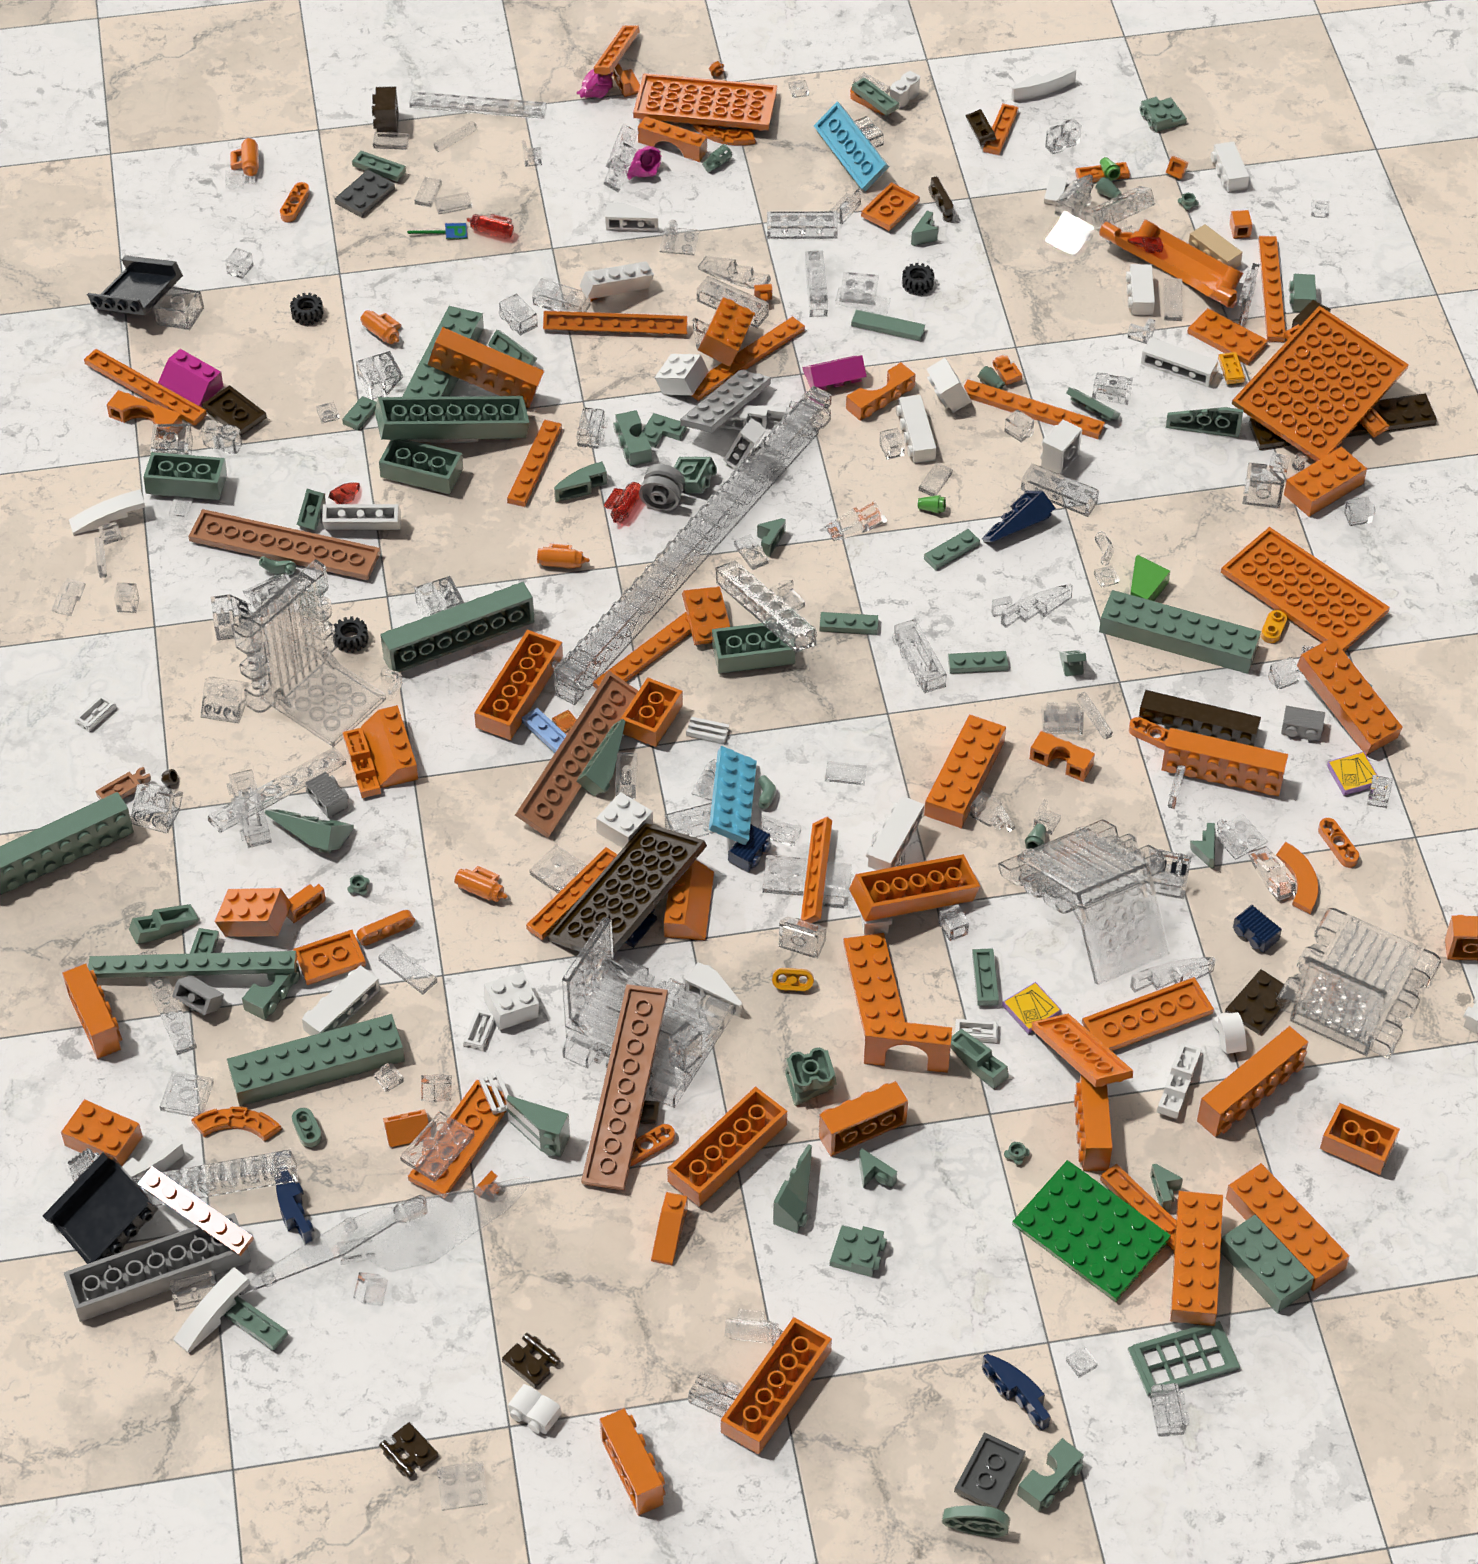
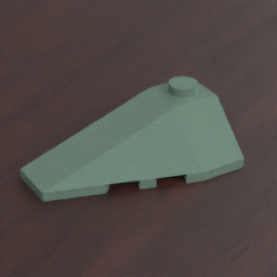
(1216, 421)
(315, 832)
(792, 1198)

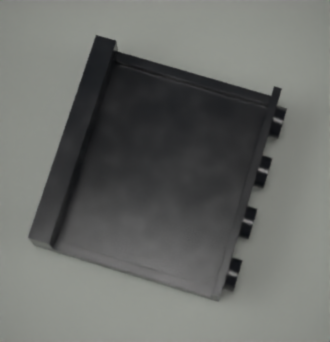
(138, 285)
(101, 1210)

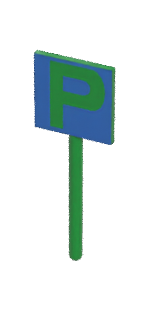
(452, 231)

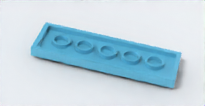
(851, 146)
(732, 795)

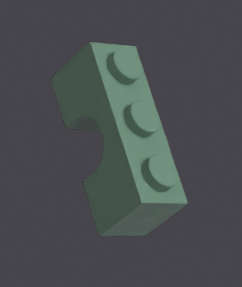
(636, 448)
(264, 1000)
(1040, 1489)

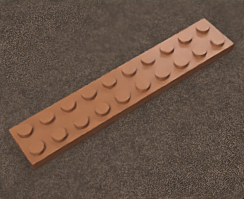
(284, 544)
(558, 783)
(625, 1087)

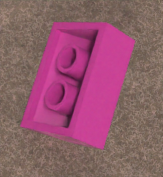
(835, 372)
(191, 377)

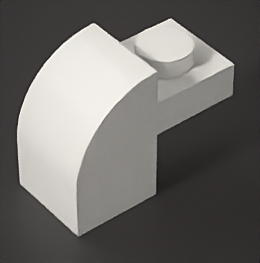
(1230, 1032)

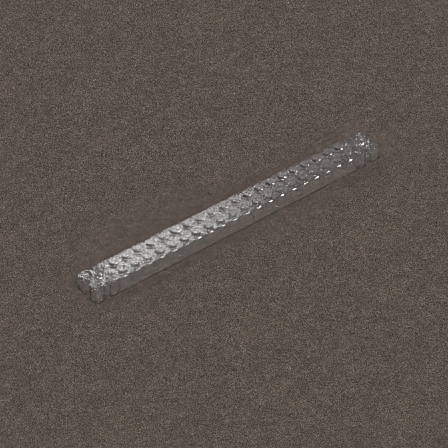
(691, 546)

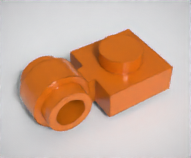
(1008, 372)

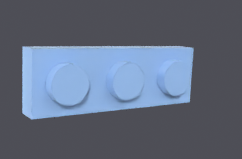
(544, 729)

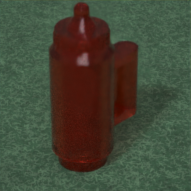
(492, 225)
(625, 503)

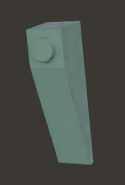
(601, 766)

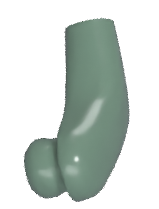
(277, 567)
(768, 793)

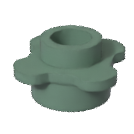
(1188, 200)
(358, 880)
(1016, 1147)

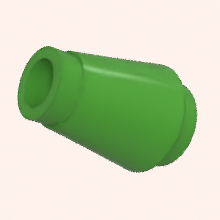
(1109, 168)
(933, 504)

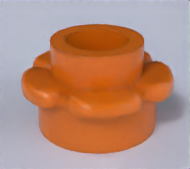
(716, 68)

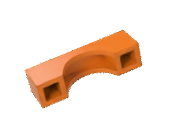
(690, 143)
(865, 402)
(127, 407)

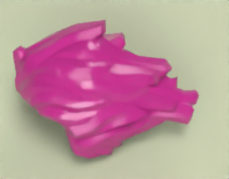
(595, 85)
(645, 163)

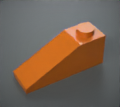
(669, 1228)

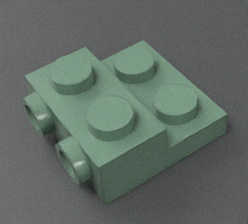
(1162, 113)
(696, 472)
(858, 1250)

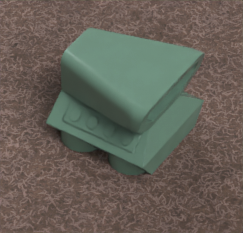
(809, 1074)

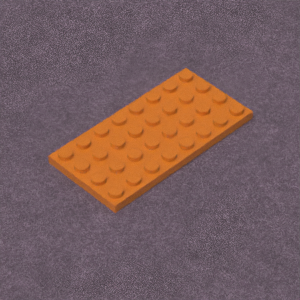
(705, 101)
(1305, 589)

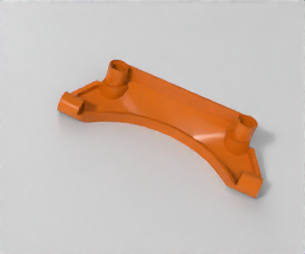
(1181, 261)

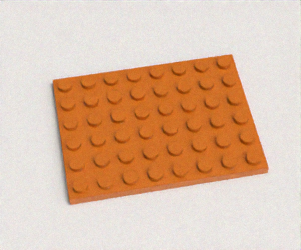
(1320, 384)

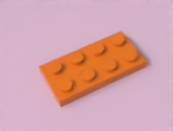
(1227, 336)

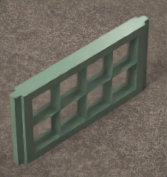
(1220, 1339)

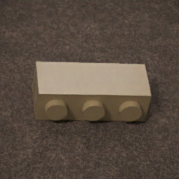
(1216, 246)

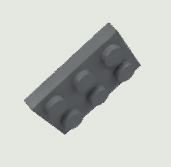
(364, 193)
(990, 1471)

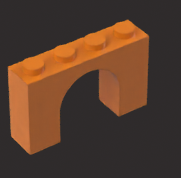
(931, 1039)

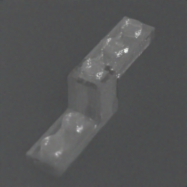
(621, 158)

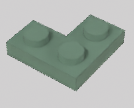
(662, 426)

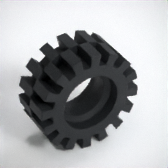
(918, 271)
(306, 316)
(354, 642)

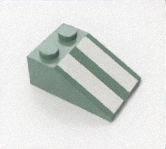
(540, 1125)

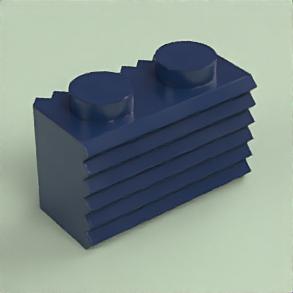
(750, 854)
(1257, 928)

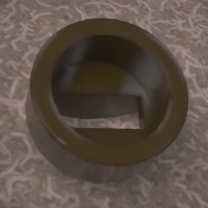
(169, 777)

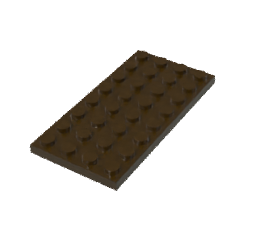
(629, 886)

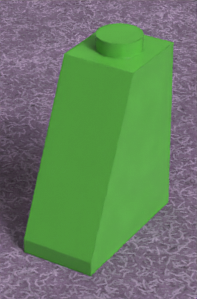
(1148, 579)

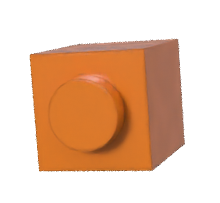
(1240, 224)

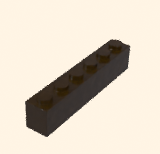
(1199, 718)

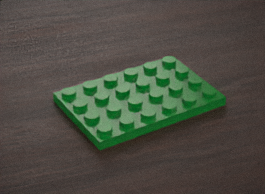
(1091, 1230)

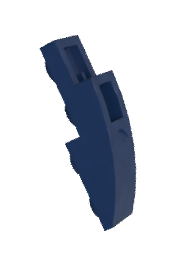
(292, 1211)
(1014, 1383)

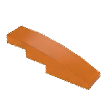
(361, 762)

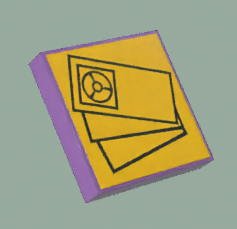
(1352, 772)
(1030, 1006)

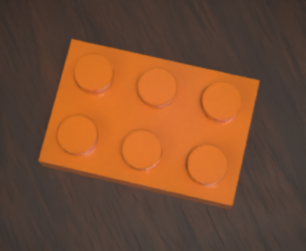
(890, 206)
(705, 612)
(329, 957)

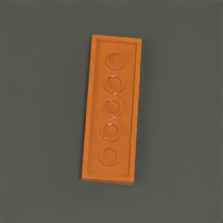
(873, 978)
(1149, 1014)
(1082, 1050)
(476, 1115)

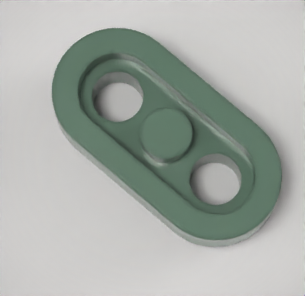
(306, 1129)

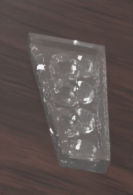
(1247, 293)

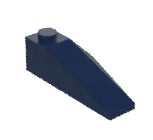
(1026, 511)

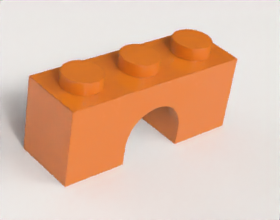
(1048, 747)

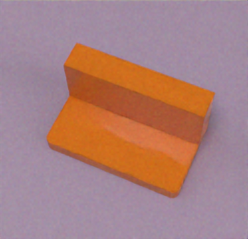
(626, 81)
(305, 901)
(405, 1127)

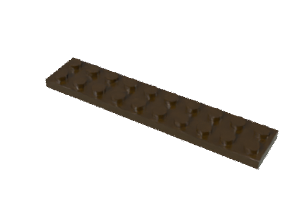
(1397, 412)

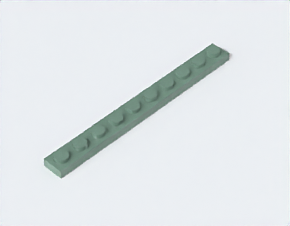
(193, 964)

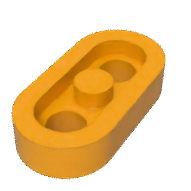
(1273, 626)
(792, 981)

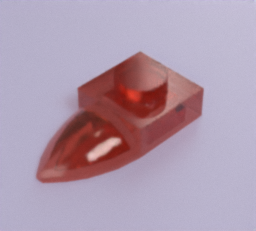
(1150, 244)
(344, 493)

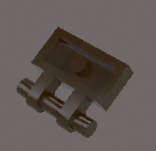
(526, 1365)
(413, 1445)

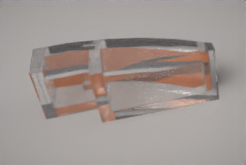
(856, 522)
(1273, 873)

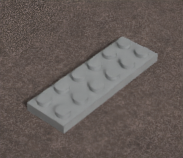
(725, 401)

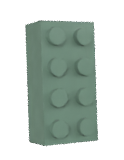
(421, 465)
(185, 475)
(749, 648)
(1266, 1263)

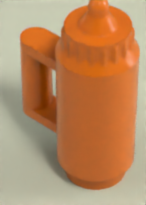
(249, 157)
(381, 325)
(560, 556)
(481, 883)

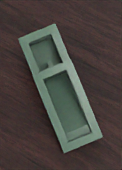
(581, 482)
(162, 923)
(979, 1059)

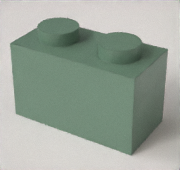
(1303, 291)

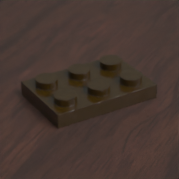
(234, 409)
(1257, 1002)

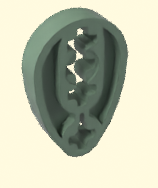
(977, 1520)

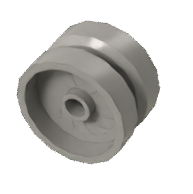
(662, 487)

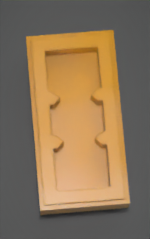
(1231, 368)

